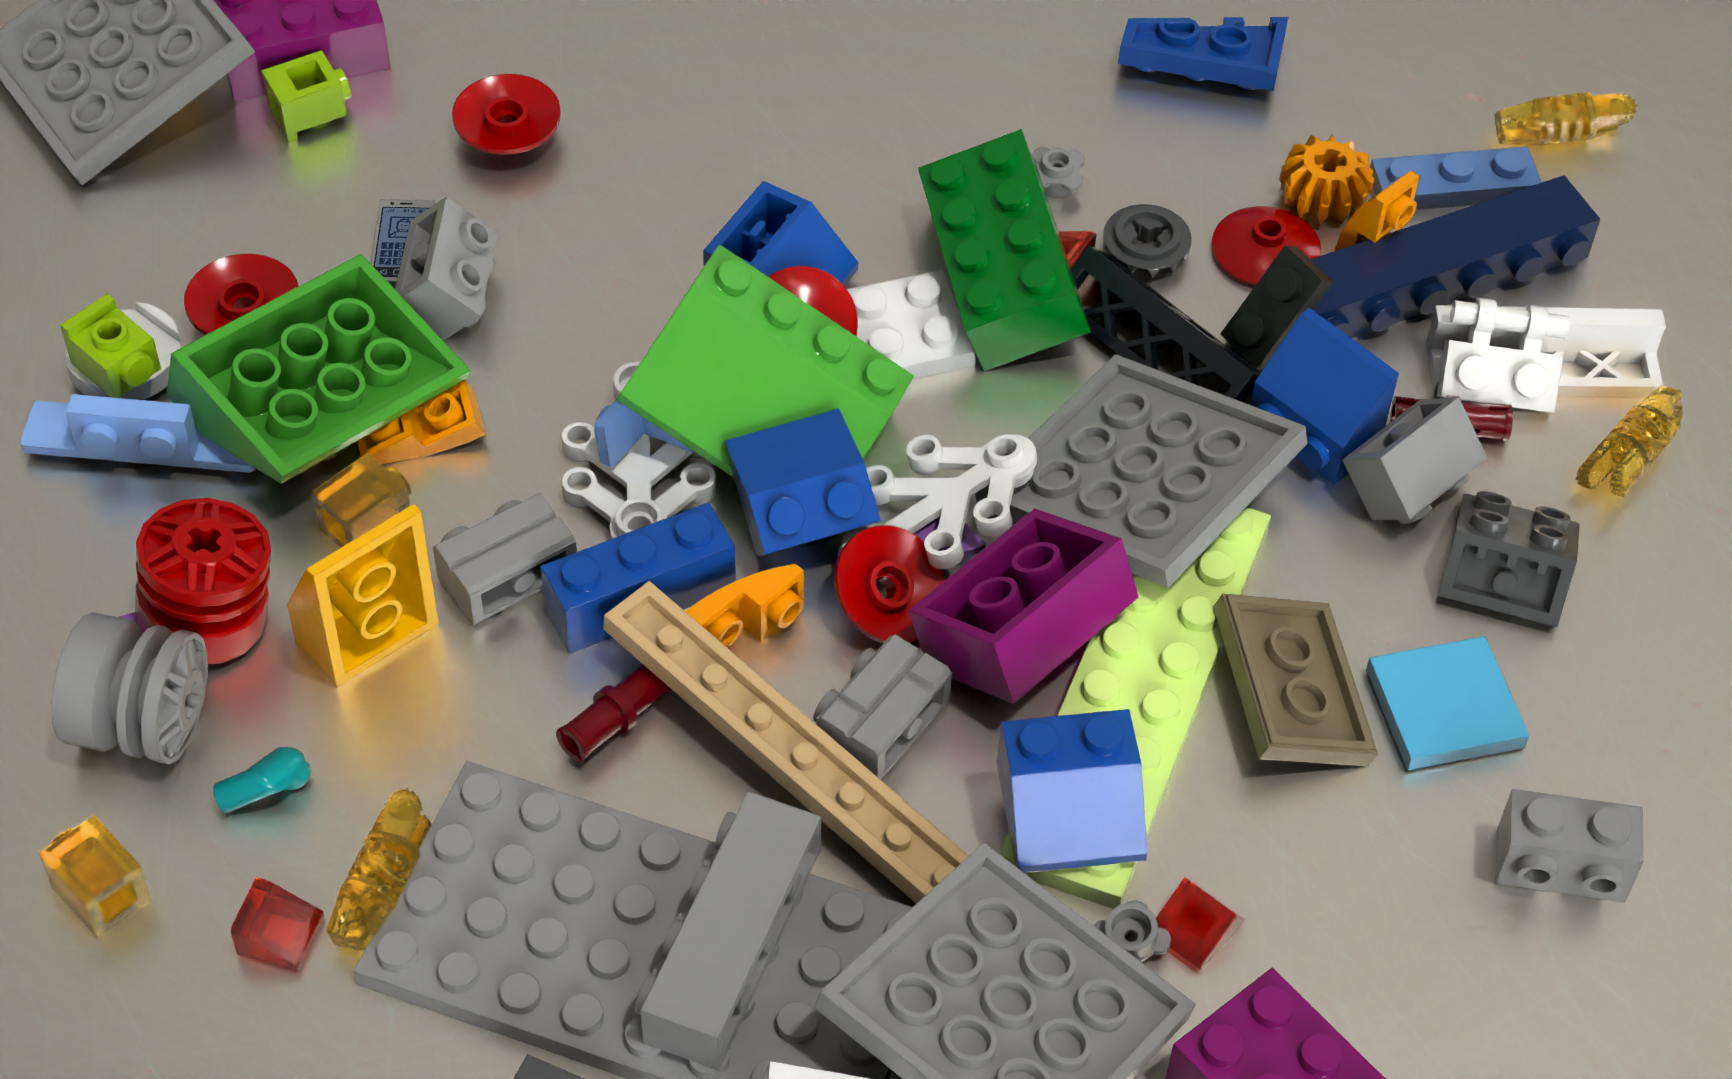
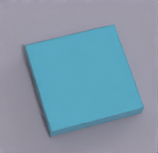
(1447, 703)

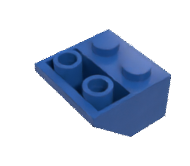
(783, 232)

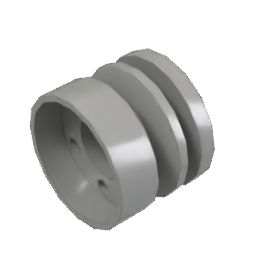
(129, 688)

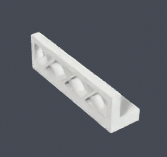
(1594, 341)

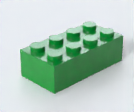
(1003, 250)

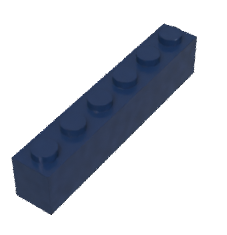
(1456, 256)

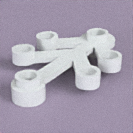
(1000, 463)
(635, 471)

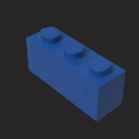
(680, 555)

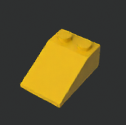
(366, 598)

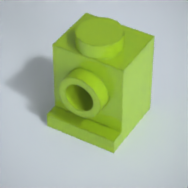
(305, 93)
(110, 347)

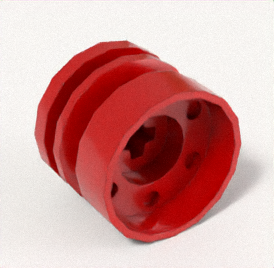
(205, 573)

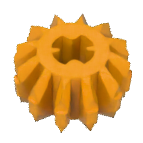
(1326, 179)

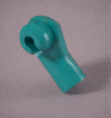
(273, 773)

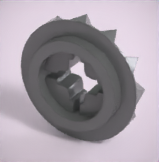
(1149, 224)

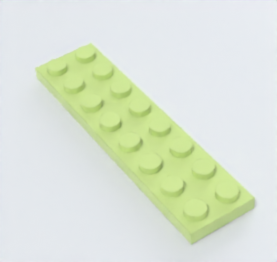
(1158, 667)

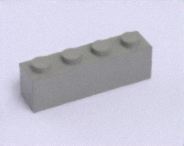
(729, 931)

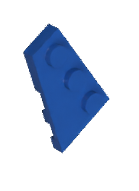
(1216, 53)

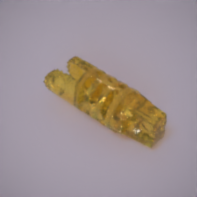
(1562, 118)
(1634, 442)
(379, 872)

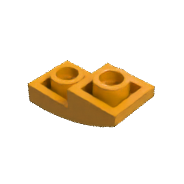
(1382, 213)
(429, 428)
(753, 603)

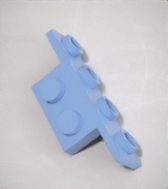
(124, 432)

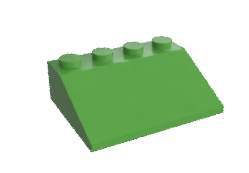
(755, 358)
(312, 371)

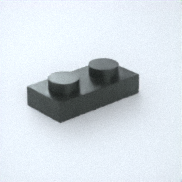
(1275, 304)

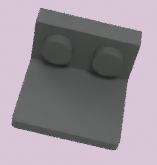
(1511, 558)

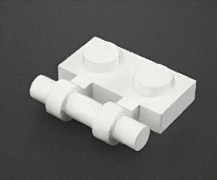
(1498, 373)

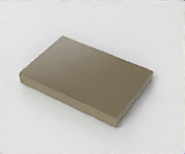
(1294, 681)

